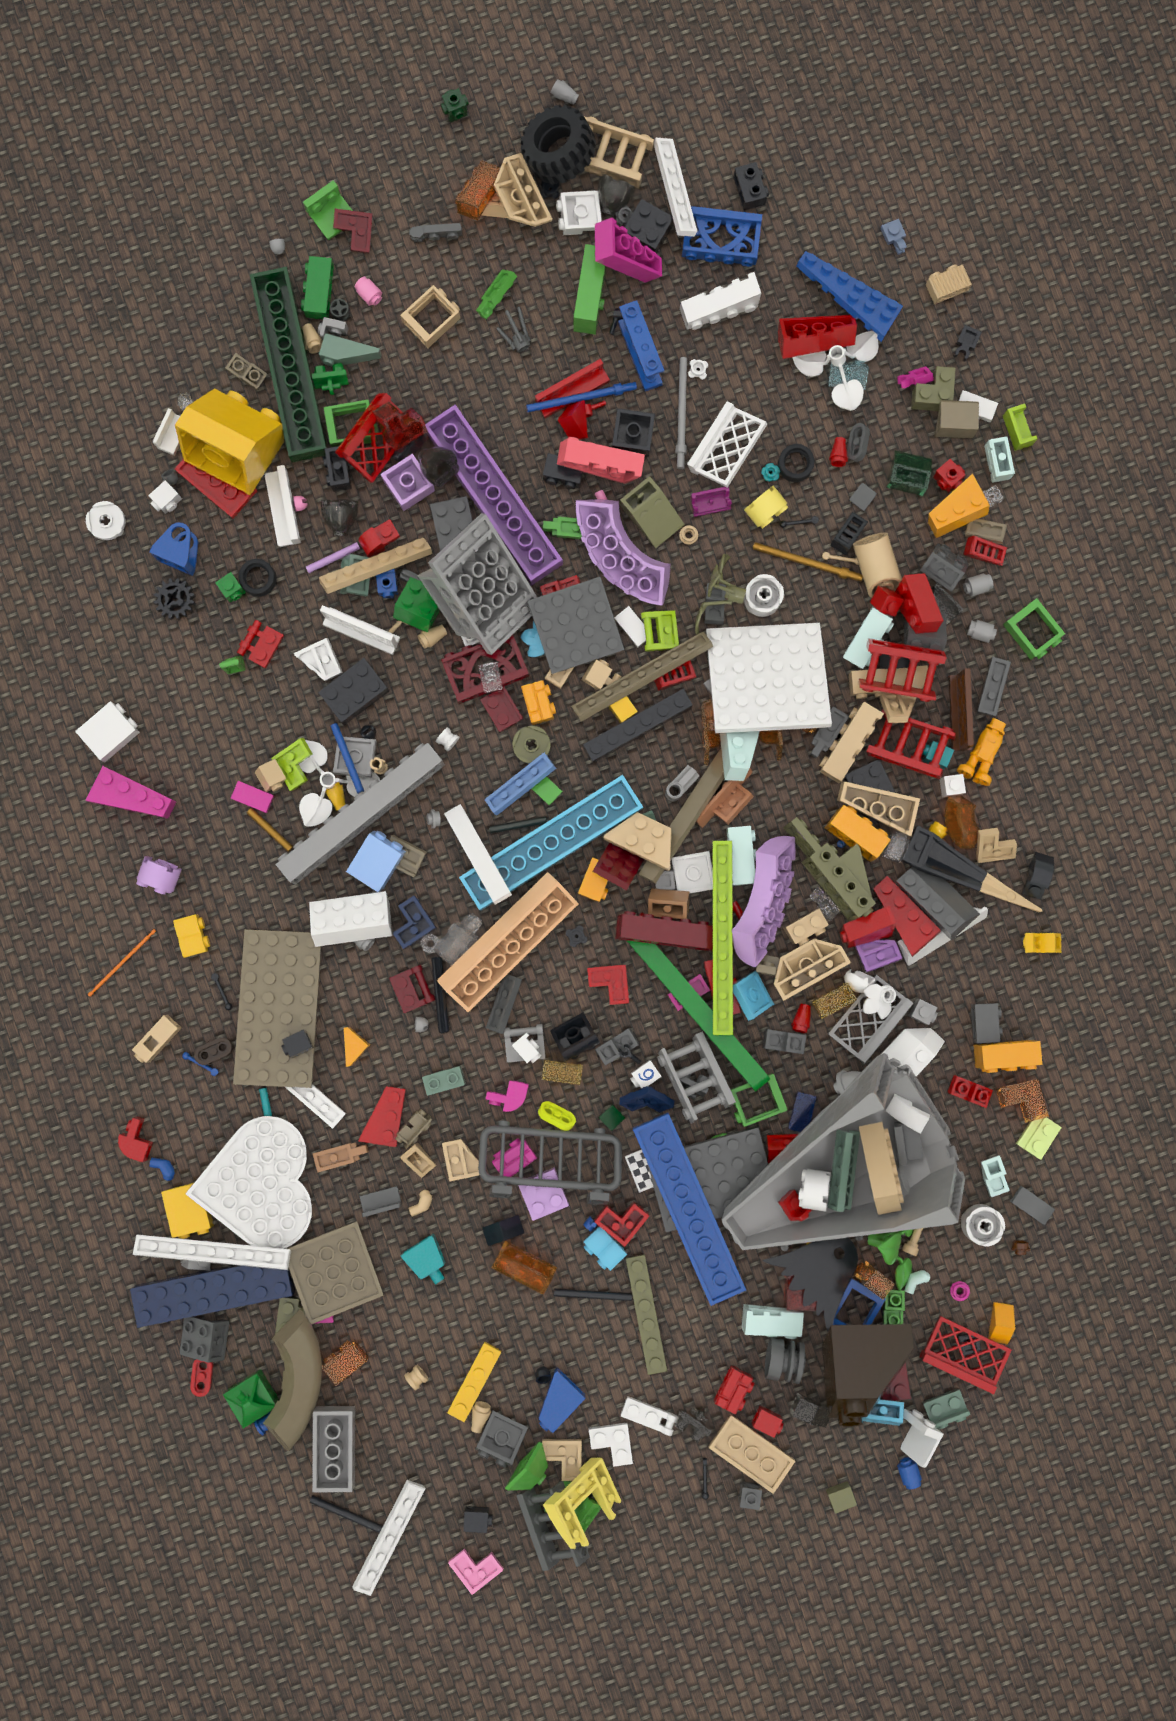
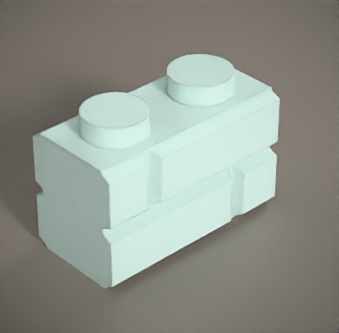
(999, 459)

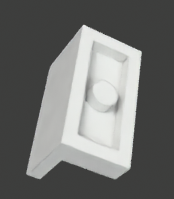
(166, 436)

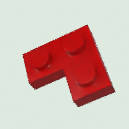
(613, 977)

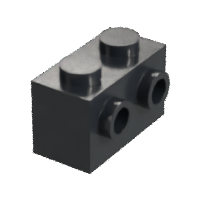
(750, 186)
(338, 470)

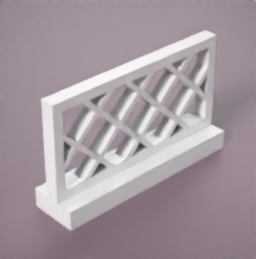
(712, 441)
(360, 630)

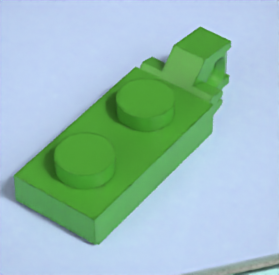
(495, 292)
(563, 527)

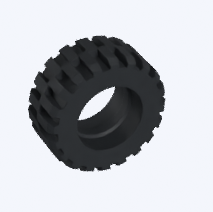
(550, 127)

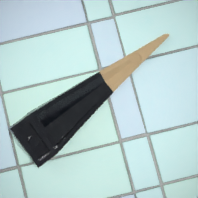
(938, 858)

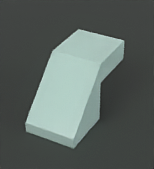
(993, 1176)

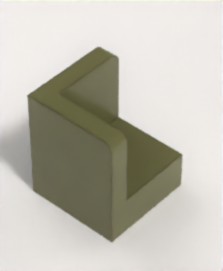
(841, 1497)

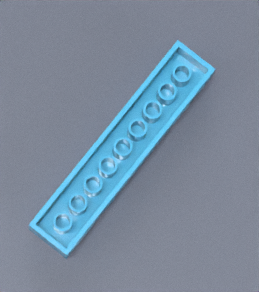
(558, 838)

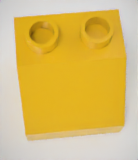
(229, 438)

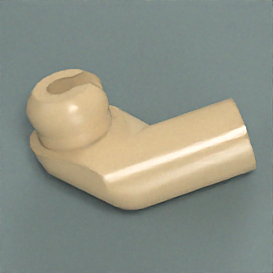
(423, 1205)

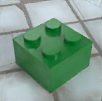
(416, 606)

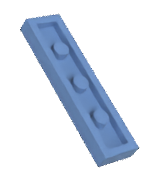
(520, 784)

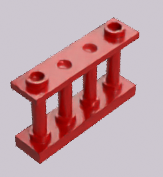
(896, 651)
(914, 763)

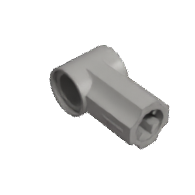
(682, 782)

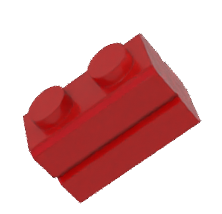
(733, 1390)

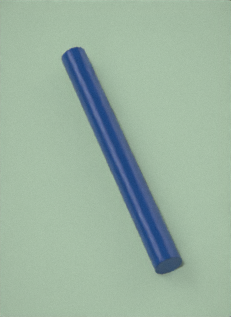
(347, 758)

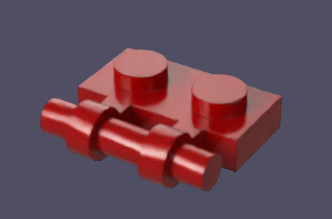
(266, 646)

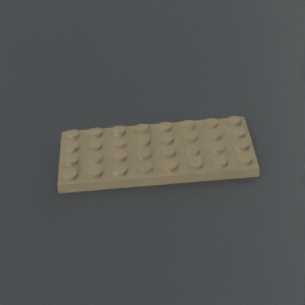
(275, 1002)

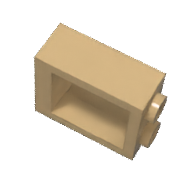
(408, 315)

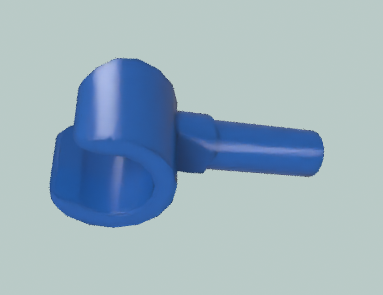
(590, 1224)

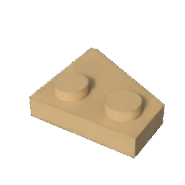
(459, 1160)

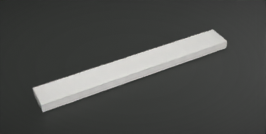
(212, 1252)

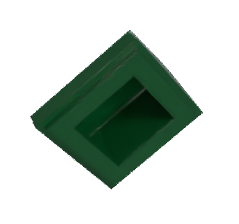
(611, 1117)

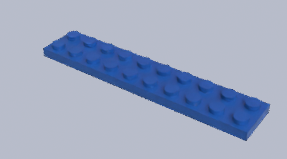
(689, 1209)

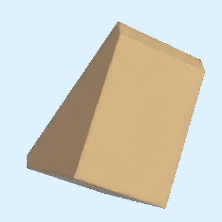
(418, 1160)

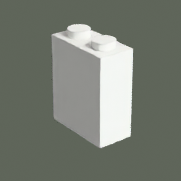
(108, 731)

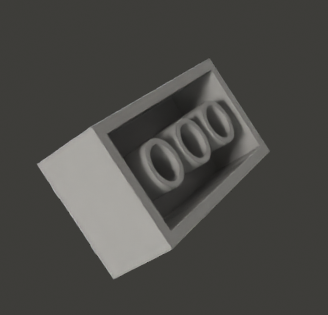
(333, 1449)

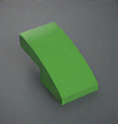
(547, 790)

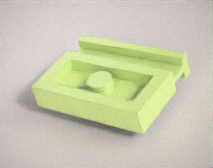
(1038, 1136)

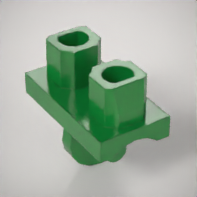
(330, 380)

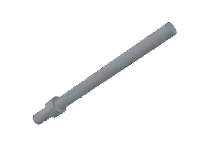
(681, 448)

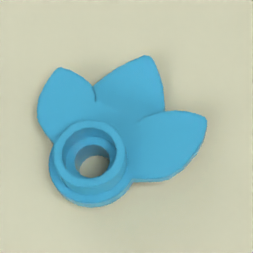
(532, 638)

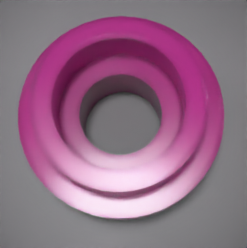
(965, 1293)

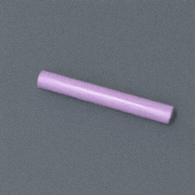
(333, 557)

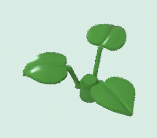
(889, 1248)

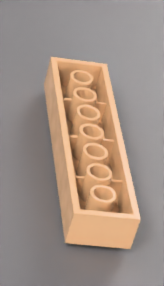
(507, 942)

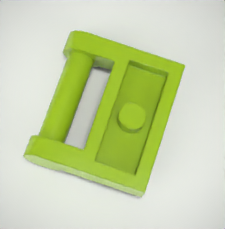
(666, 630)

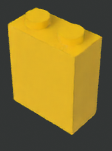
(184, 1213)

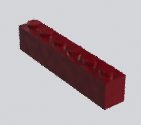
(664, 931)

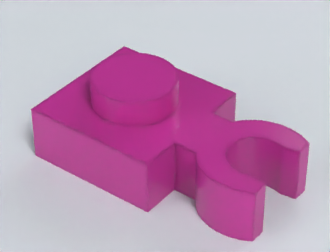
(915, 376)

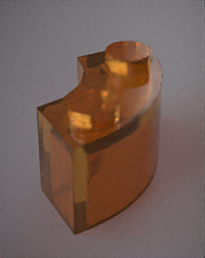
(961, 821)

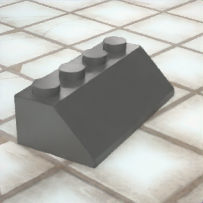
(938, 901)

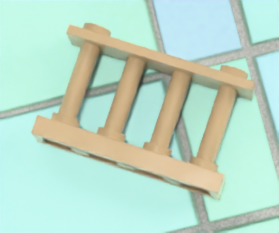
(599, 166)

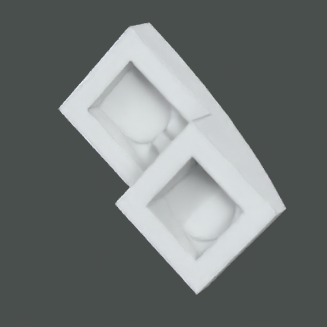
(907, 1114)

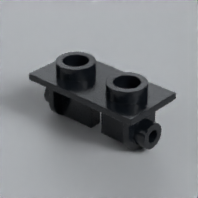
(410, 448)

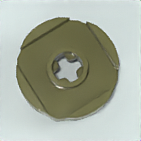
(526, 735)

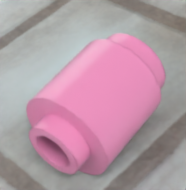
(368, 291)

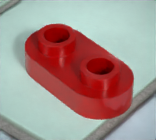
(201, 1375)

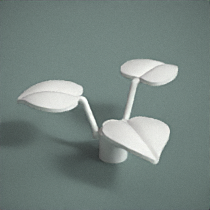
(849, 394)
(315, 808)

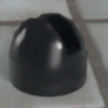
(371, 735)
(542, 1375)

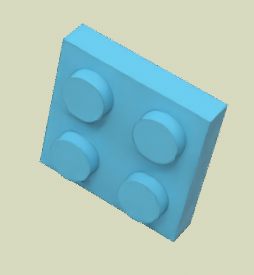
(752, 995)

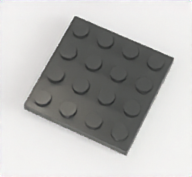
(575, 625)

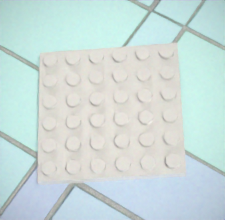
(768, 678)

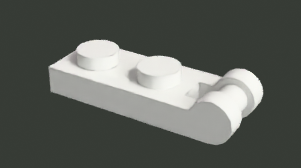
(648, 1415)

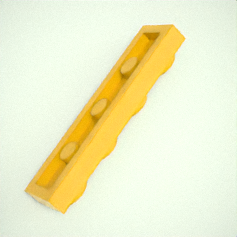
(474, 1381)

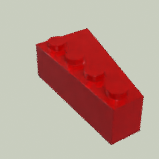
(815, 334)

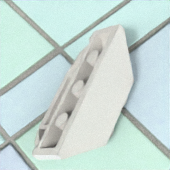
(915, 1048)

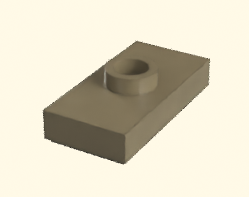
(987, 530)

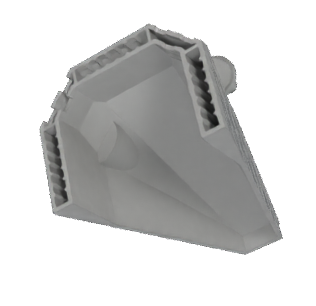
(929, 1185)

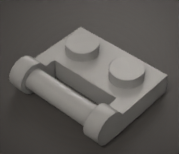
(511, 1054)

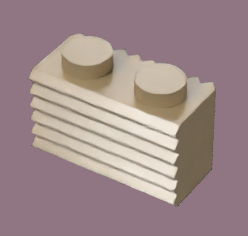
(948, 284)

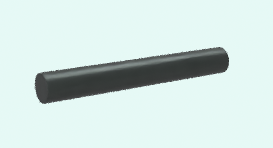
(518, 824)

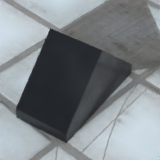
(503, 1230)

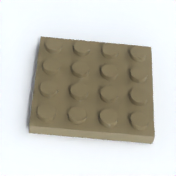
(333, 1273)

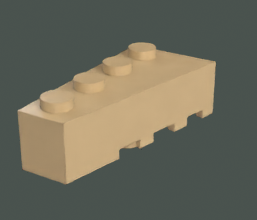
(850, 741)

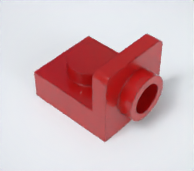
(790, 1206)

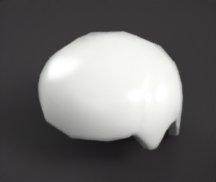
(858, 980)

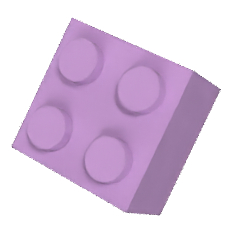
(407, 482)
(544, 1200)

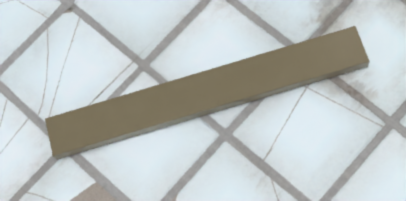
(642, 676)
(689, 813)

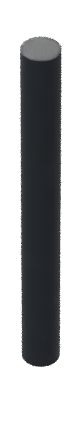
(592, 1294)
(346, 1514)

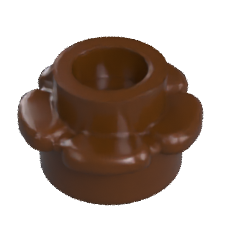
(1020, 1247)

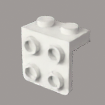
(921, 1438)

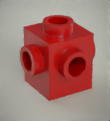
(949, 476)

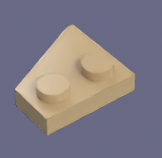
(897, 707)

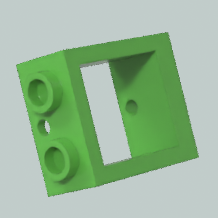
(342, 409)
(1020, 638)
(777, 1096)

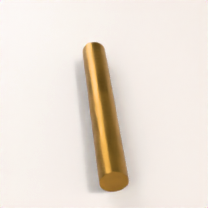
(270, 830)

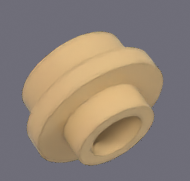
(688, 529)

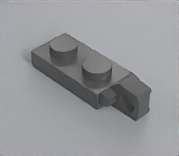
(825, 736)

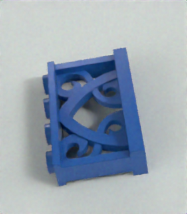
(724, 254)

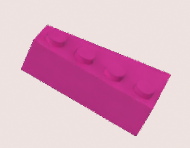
(625, 253)
(123, 793)

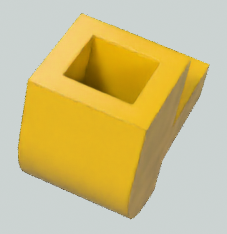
(1042, 943)

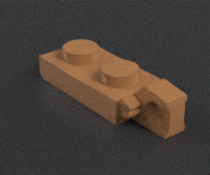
(338, 1156)

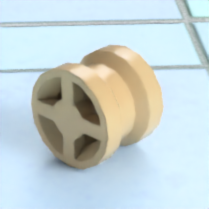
(416, 1377)

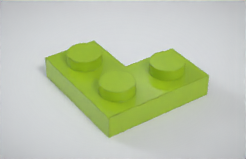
(289, 763)

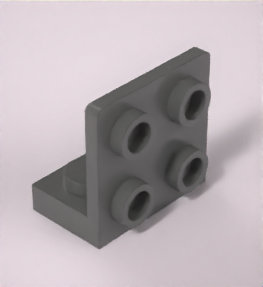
(945, 566)
(204, 1339)

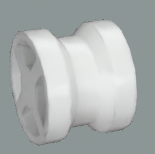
(447, 739)

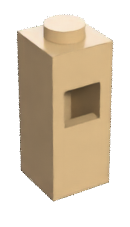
(156, 1039)

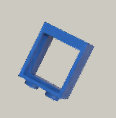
(865, 1291)

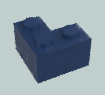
(418, 923)

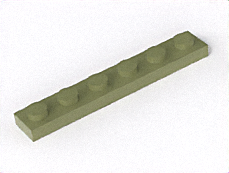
(646, 1314)

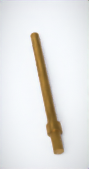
(842, 572)

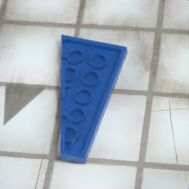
(854, 296)

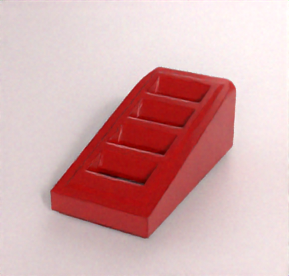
(973, 549)
(669, 683)

